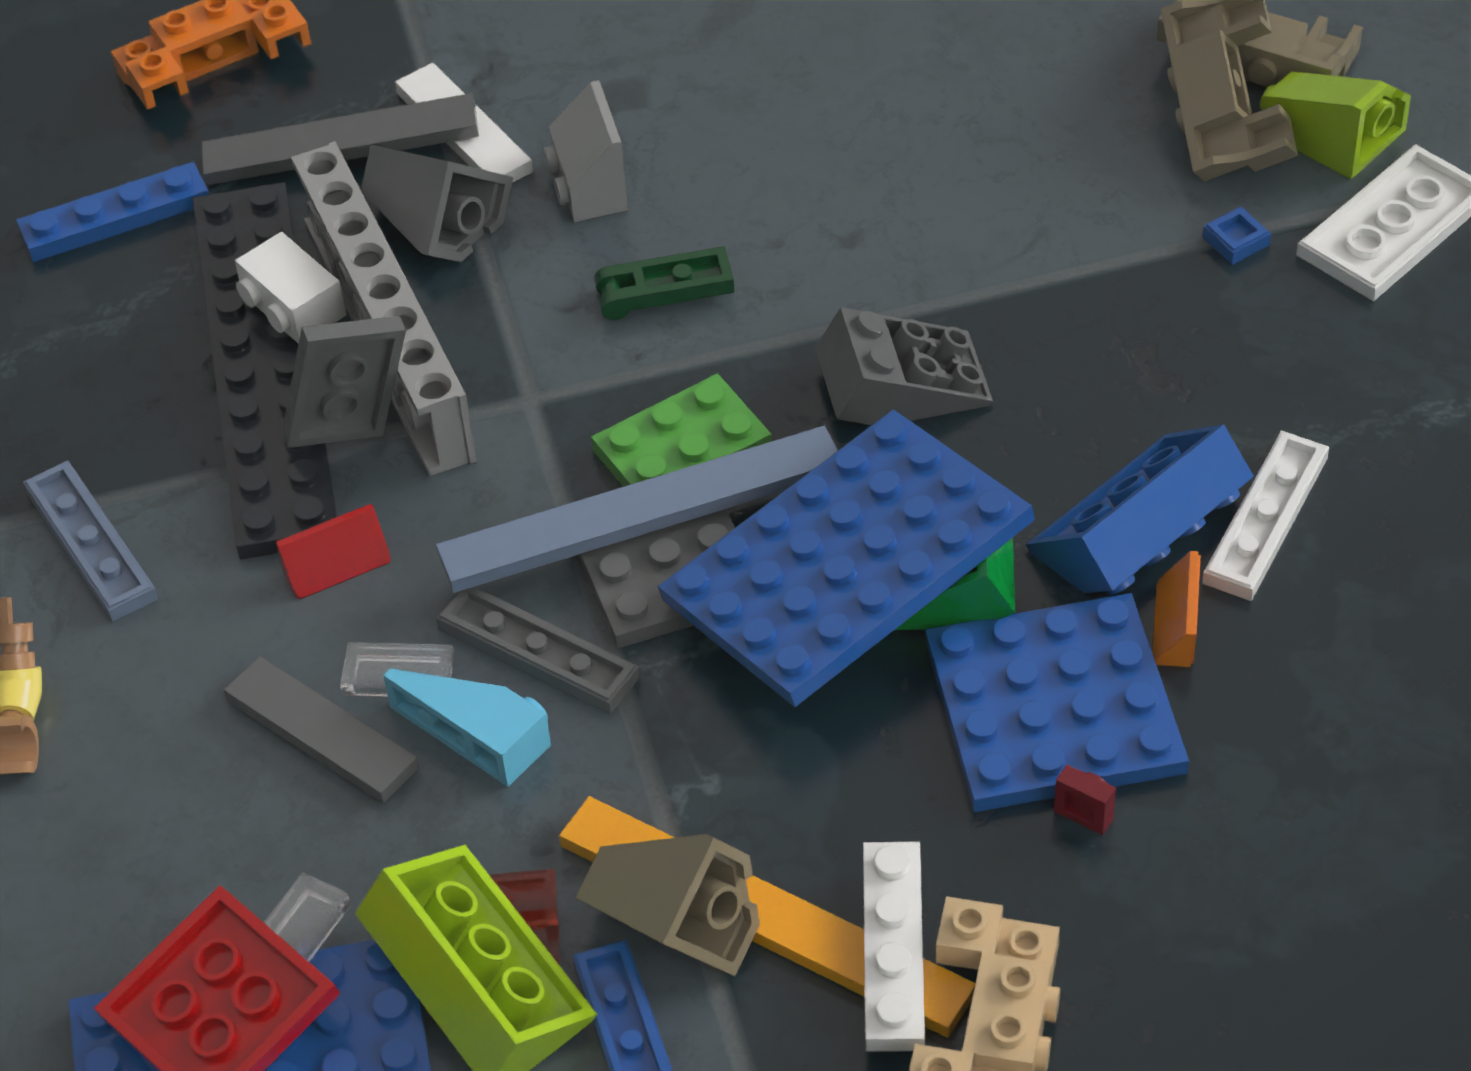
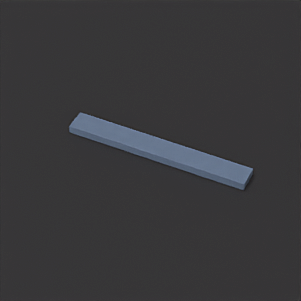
(632, 510)

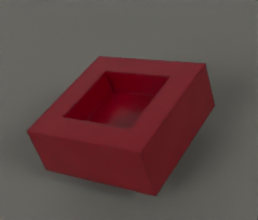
(1085, 799)

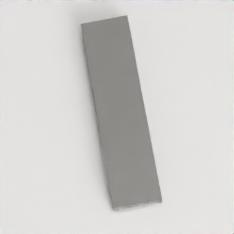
(375, 287)

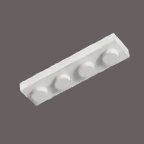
(893, 946)

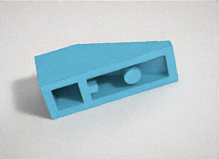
(474, 719)

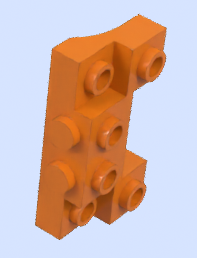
(203, 40)

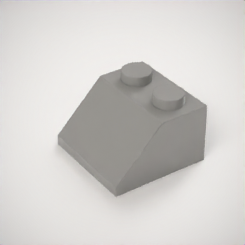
(587, 157)

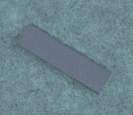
(90, 541)

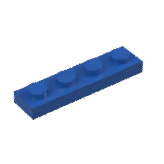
(111, 211)

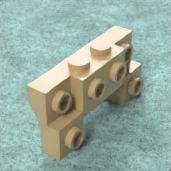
(1009, 994)

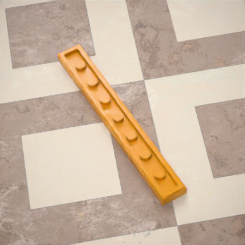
(786, 922)

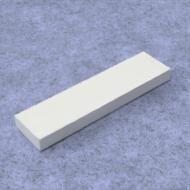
(489, 151)
(1265, 515)

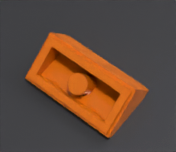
(1177, 613)

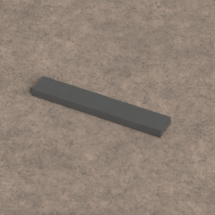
(390, 128)

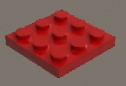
(217, 993)

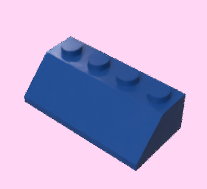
(1143, 509)

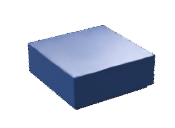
(1236, 235)

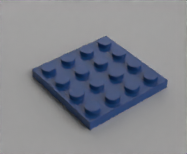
(1053, 693)

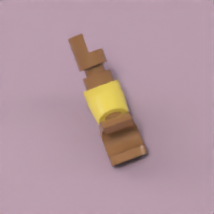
(18, 695)

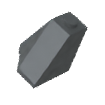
(436, 201)

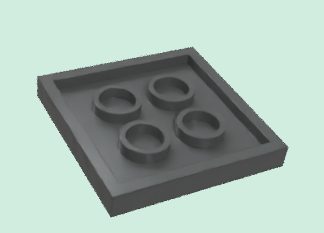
(629, 573)

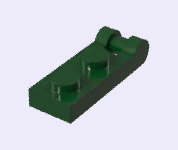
(663, 281)

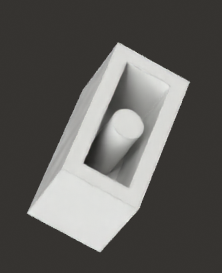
(289, 286)

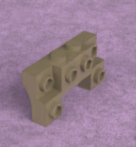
(1288, 49)
(1213, 88)

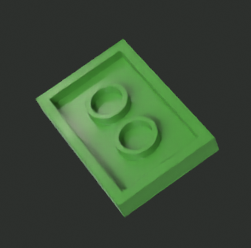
(680, 433)

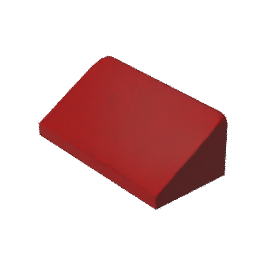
(333, 552)

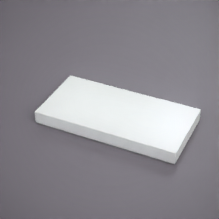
(1391, 223)

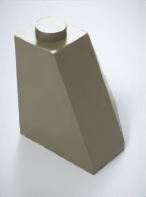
(679, 893)

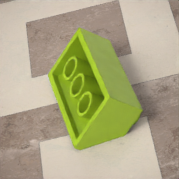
(473, 961)

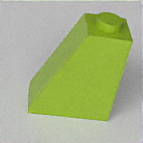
(1340, 118)

